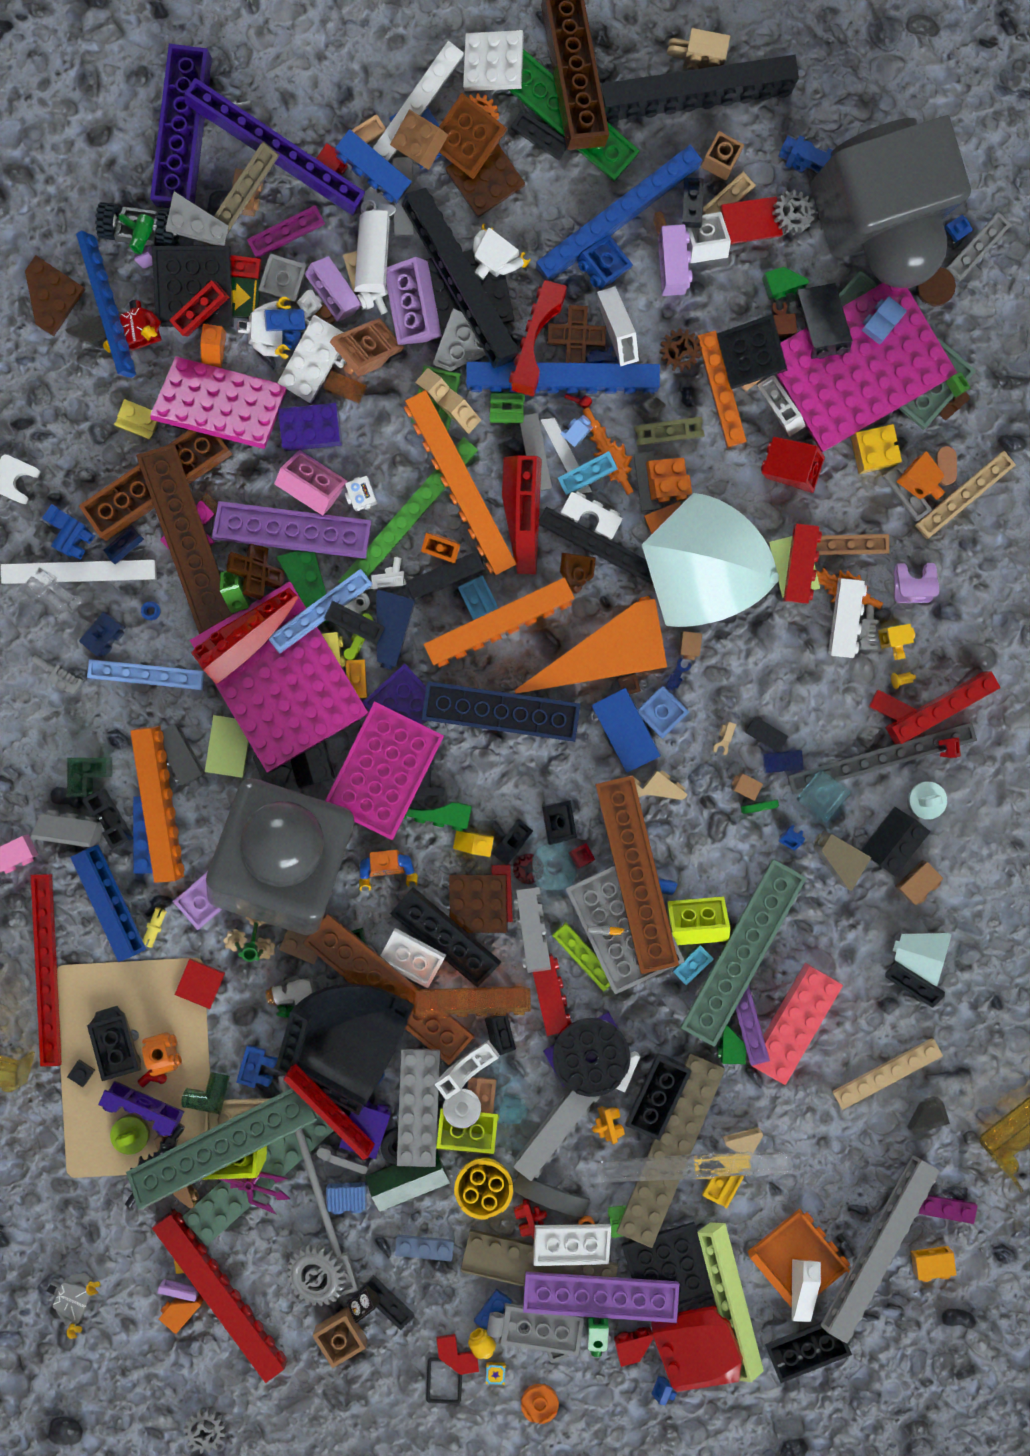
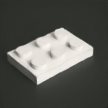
(412, 957)

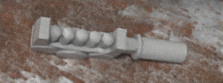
(867, 635)
(59, 676)

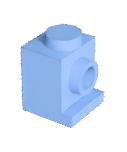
(577, 430)

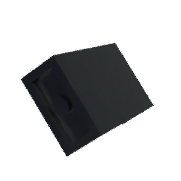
(824, 320)

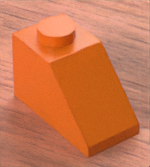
(212, 345)
(440, 547)
(178, 1312)

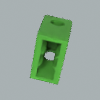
(231, 589)

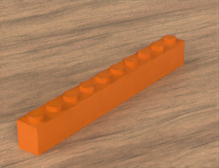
(460, 483)

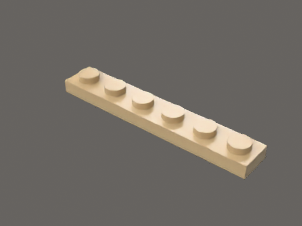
(887, 1073)

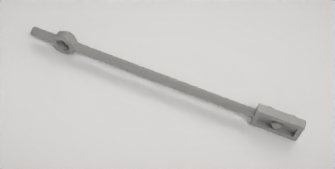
(351, 1282)

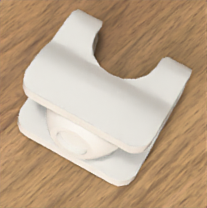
(10, 471)

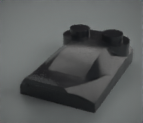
(113, 1044)

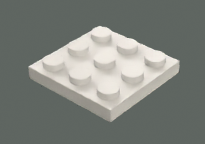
(493, 60)

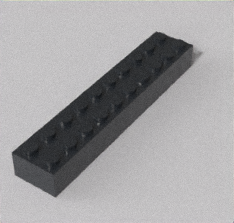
(700, 88)

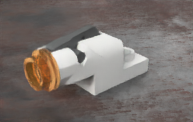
(290, 990)

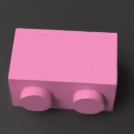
(17, 852)

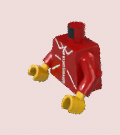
(139, 326)

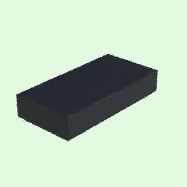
(766, 734)

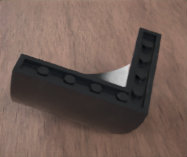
(345, 1040)

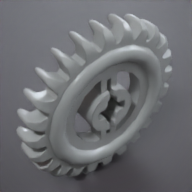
(322, 1262)

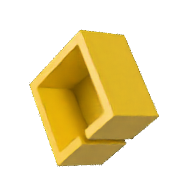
(876, 449)

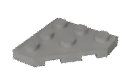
(457, 344)

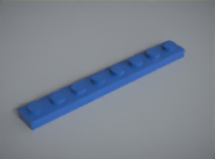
(106, 304)

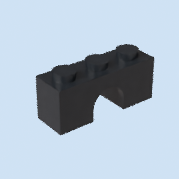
(114, 826)

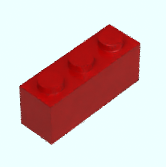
(199, 308)

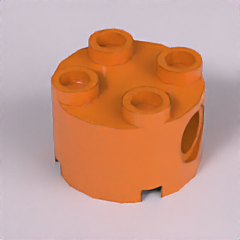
(152, 1053)

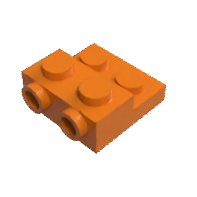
(668, 479)

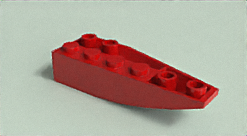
(522, 506)
(242, 637)

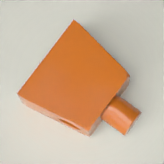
(922, 477)

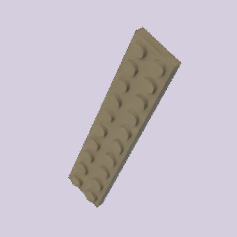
(652, 1198)

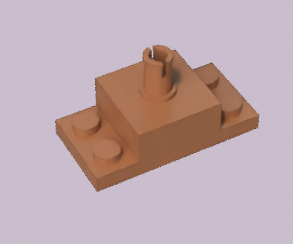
(366, 347)

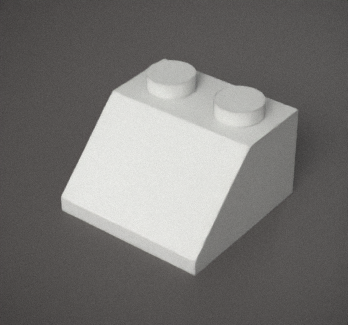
(710, 240)

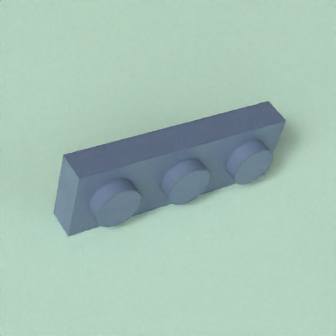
(424, 1247)

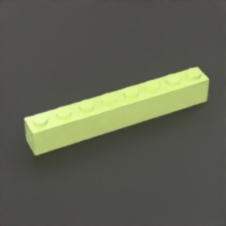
(730, 1295)

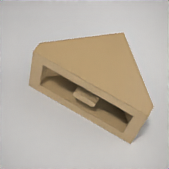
(744, 1141)

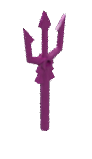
(249, 1184)

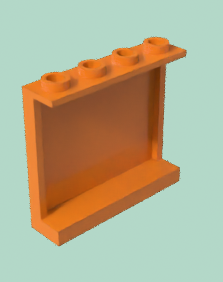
(797, 1240)

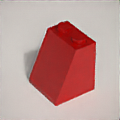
(793, 463)

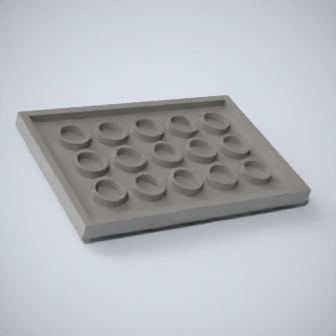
(601, 903)

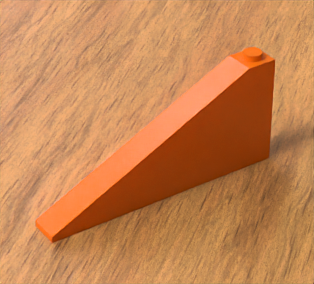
(620, 647)

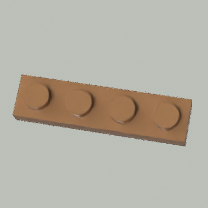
(854, 544)

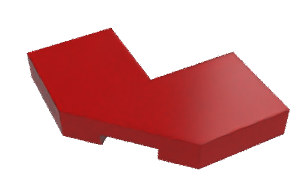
(460, 1362)

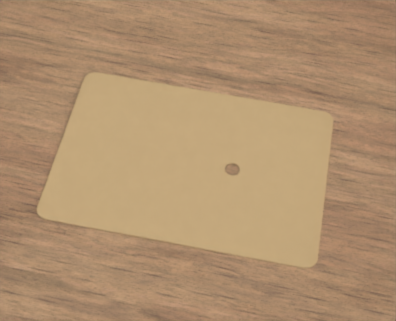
(147, 998)

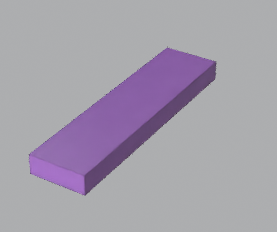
(751, 1029)

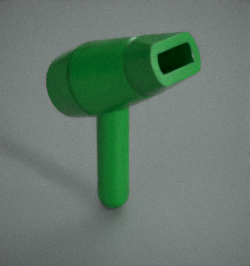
(141, 231)

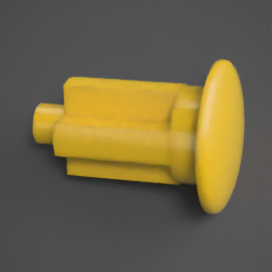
(901, 679)

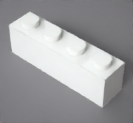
(846, 617)

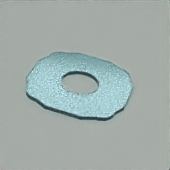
(539, 867)

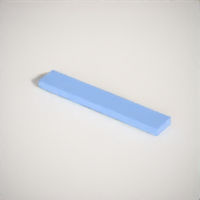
(314, 614)
(145, 674)

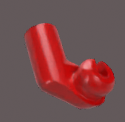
(146, 1078)

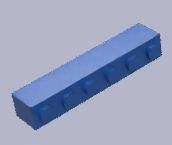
(108, 903)

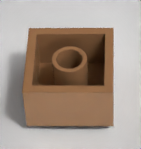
(419, 139)
(340, 1337)

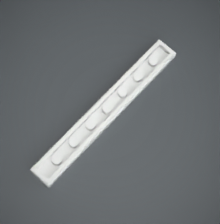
(82, 571)

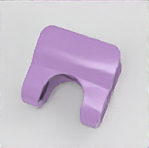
(915, 590)

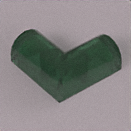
(209, 1100)

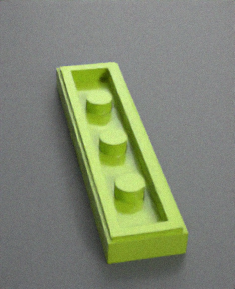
(581, 954)

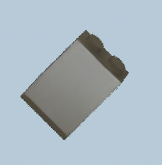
(841, 859)

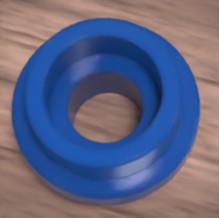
(145, 607)

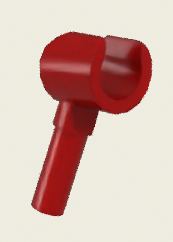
(585, 402)

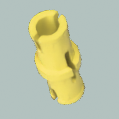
(154, 927)

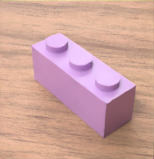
(332, 288)

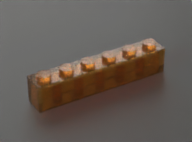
(471, 1001)

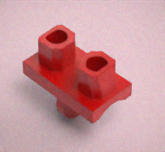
(525, 1210)

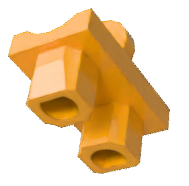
(605, 1126)

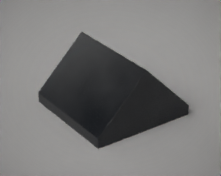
(559, 822)

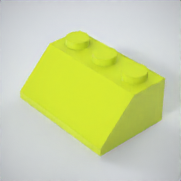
(699, 920)
(474, 1139)
(244, 1168)

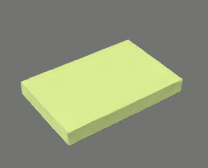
(781, 550)
(226, 748)

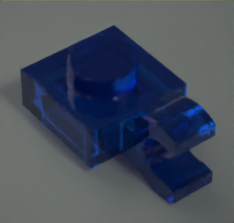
(601, 357)
(674, 680)

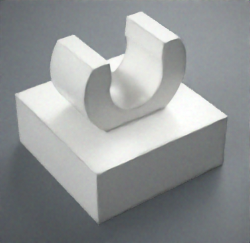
(310, 303)

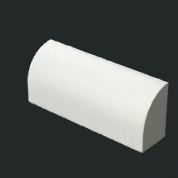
(372, 251)

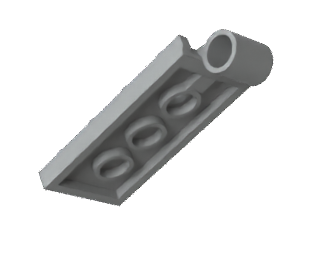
(543, 1333)

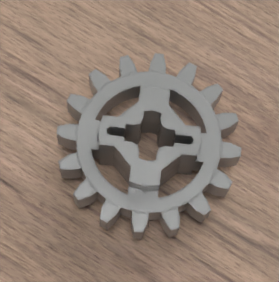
(793, 212)
(202, 1434)

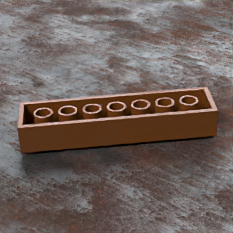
(129, 497)

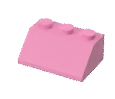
(310, 482)

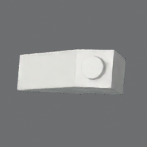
(782, 405)
(805, 1288)

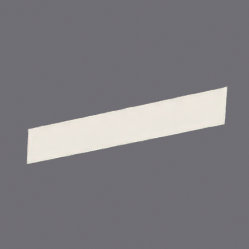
(562, 448)

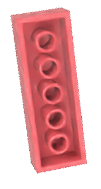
(797, 1021)

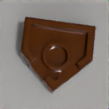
(577, 570)

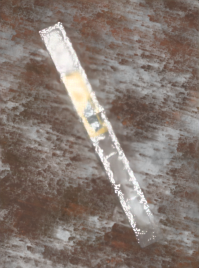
(694, 1166)

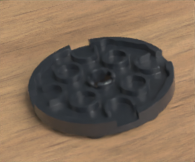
(594, 1077)

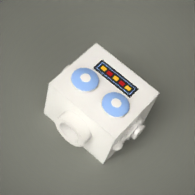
(360, 493)

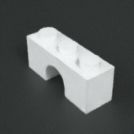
(607, 520)

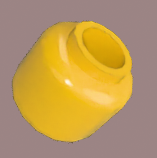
(481, 1344)

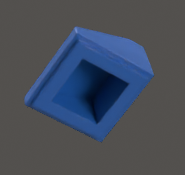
(667, 886)

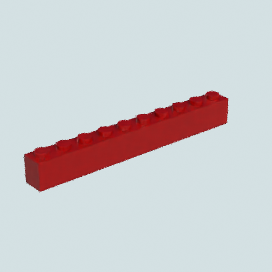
(220, 1295)

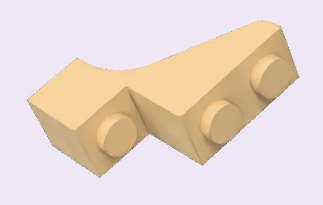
(448, 400)
(661, 786)

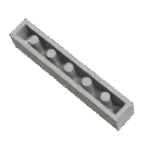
(552, 1134)

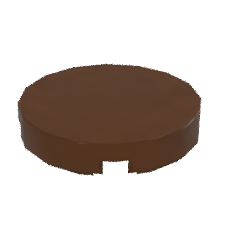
(937, 289)

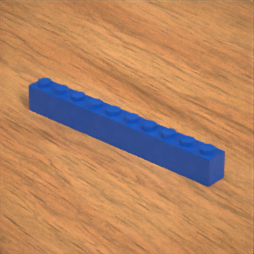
(619, 213)
(570, 377)

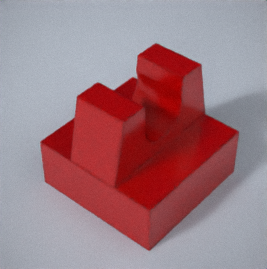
(953, 747)

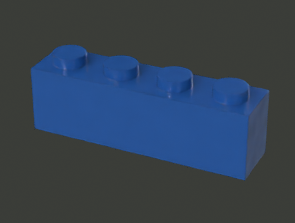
(372, 166)

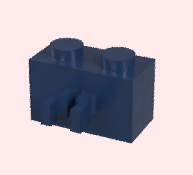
(102, 634)

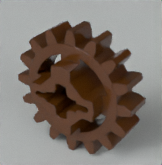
(673, 348)

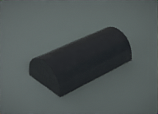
(658, 1096)
(805, 1352)

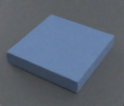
(662, 711)

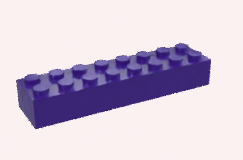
(179, 127)

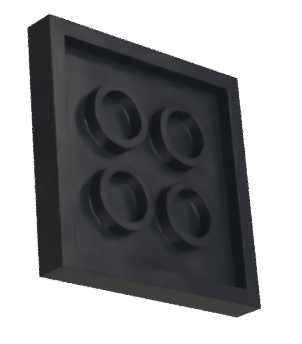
(752, 351)

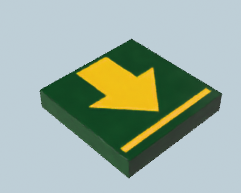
(245, 296)

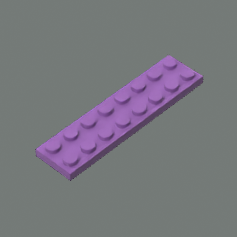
(292, 529)
(601, 1297)

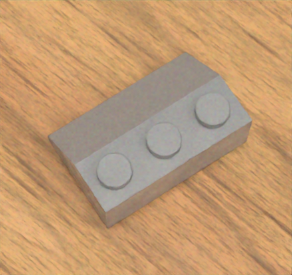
(68, 829)

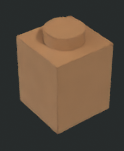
(690, 645)
(746, 786)

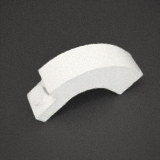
(463, 1069)

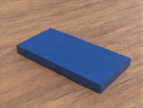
(626, 730)

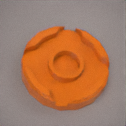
(539, 1403)

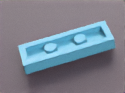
(588, 473)

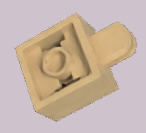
(702, 50)

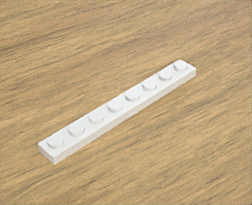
(421, 95)

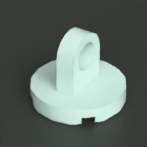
(927, 800)

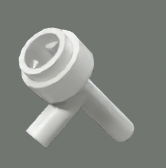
(366, 300)

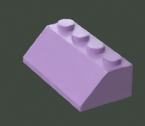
(412, 302)

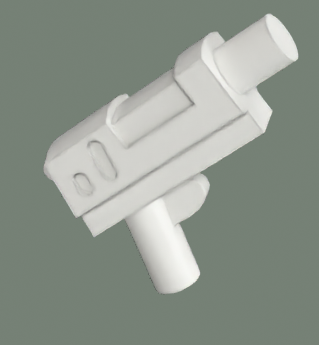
(392, 578)

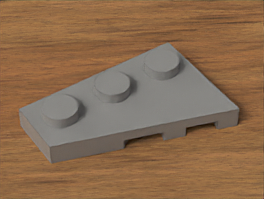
(193, 222)

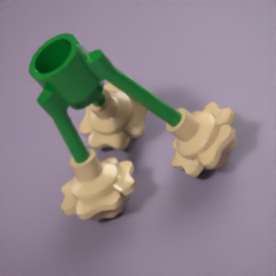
(254, 949)

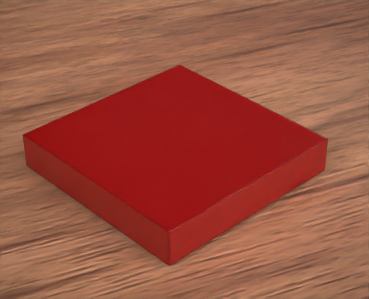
(199, 983)

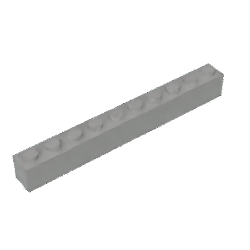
(880, 1249)

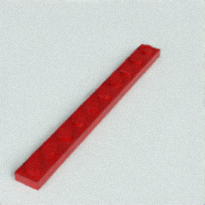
(46, 970)

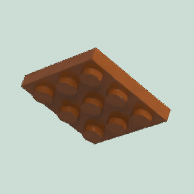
(470, 135)

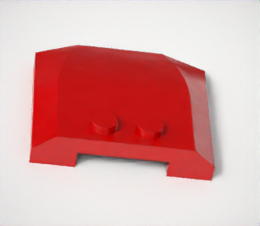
(698, 1349)

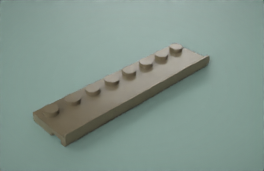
(510, 1258)

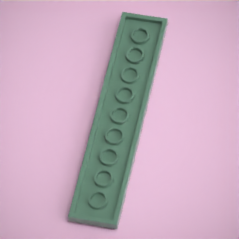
(743, 952)
(219, 1147)
(224, 1205)

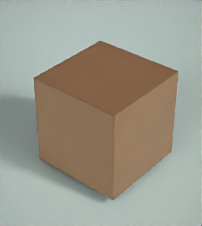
(722, 155)

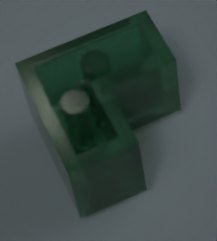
(81, 773)

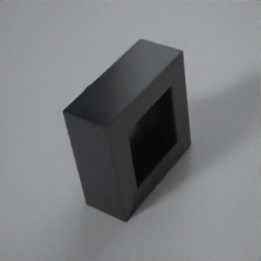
(81, 1073)

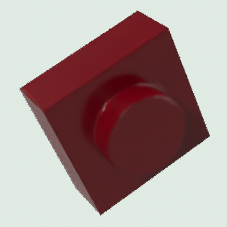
(581, 856)

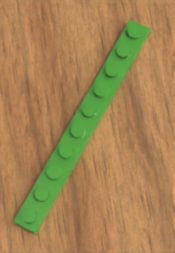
(406, 517)

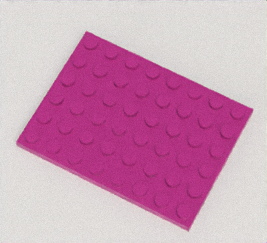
(871, 380)
(288, 697)

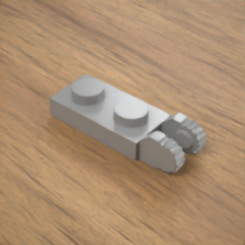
(342, 1158)

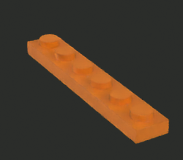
(721, 390)

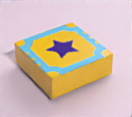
(495, 1373)

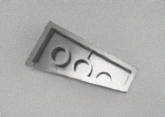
(533, 930)

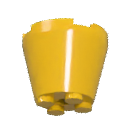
(483, 1196)

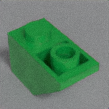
(782, 282)
(731, 1048)

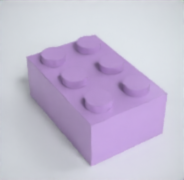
(674, 260)

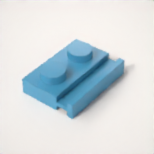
(478, 597)

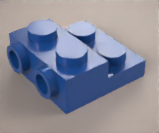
(604, 262)

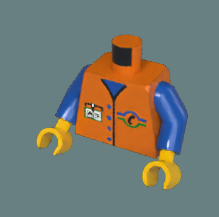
(386, 863)

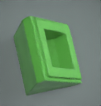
(958, 384)

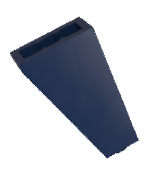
(395, 615)

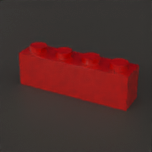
(801, 563)
(550, 999)

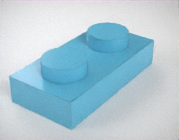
(693, 964)

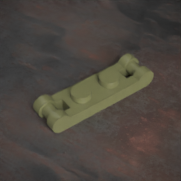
(669, 431)

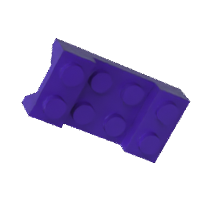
(164, 1115)

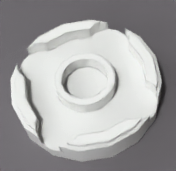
(462, 1109)

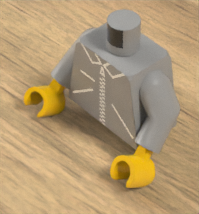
(73, 1299)

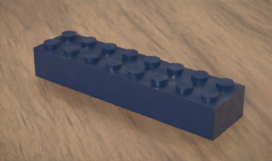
(501, 711)

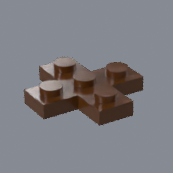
(576, 334)
(255, 571)

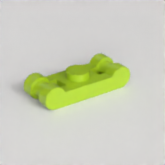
(352, 652)

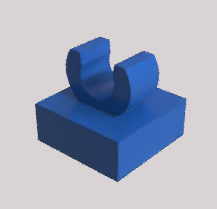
(959, 228)
(291, 338)
(792, 839)
(663, 1391)

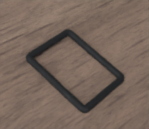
(443, 1401)

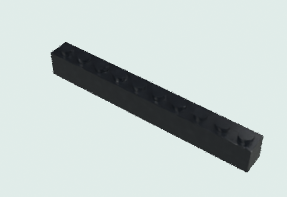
(460, 277)

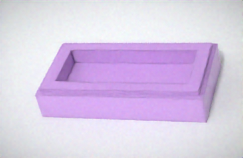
(178, 1290)

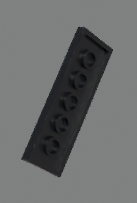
(446, 936)

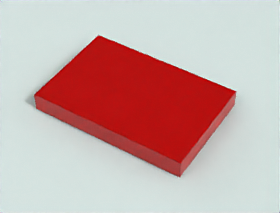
(751, 220)

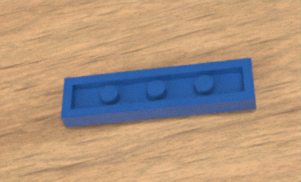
(141, 853)

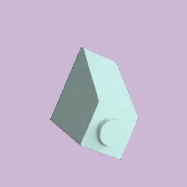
(923, 954)

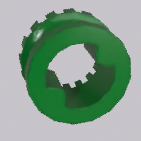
(284, 1011)

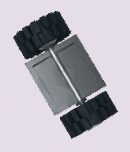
(112, 229)

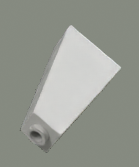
(618, 326)

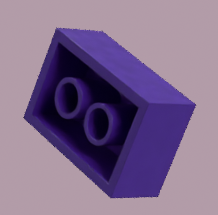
(310, 427)

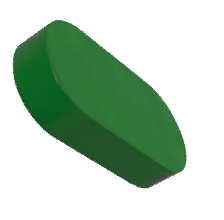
(759, 806)

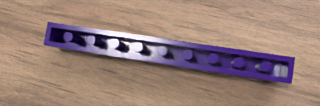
(291, 158)

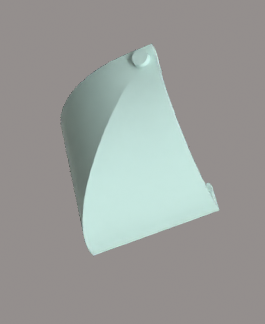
(708, 563)

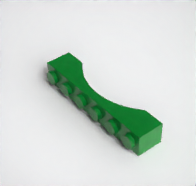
(452, 814)

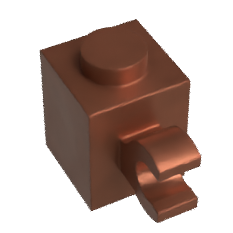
(785, 322)

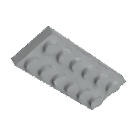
(418, 1107)

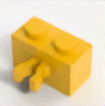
(896, 638)

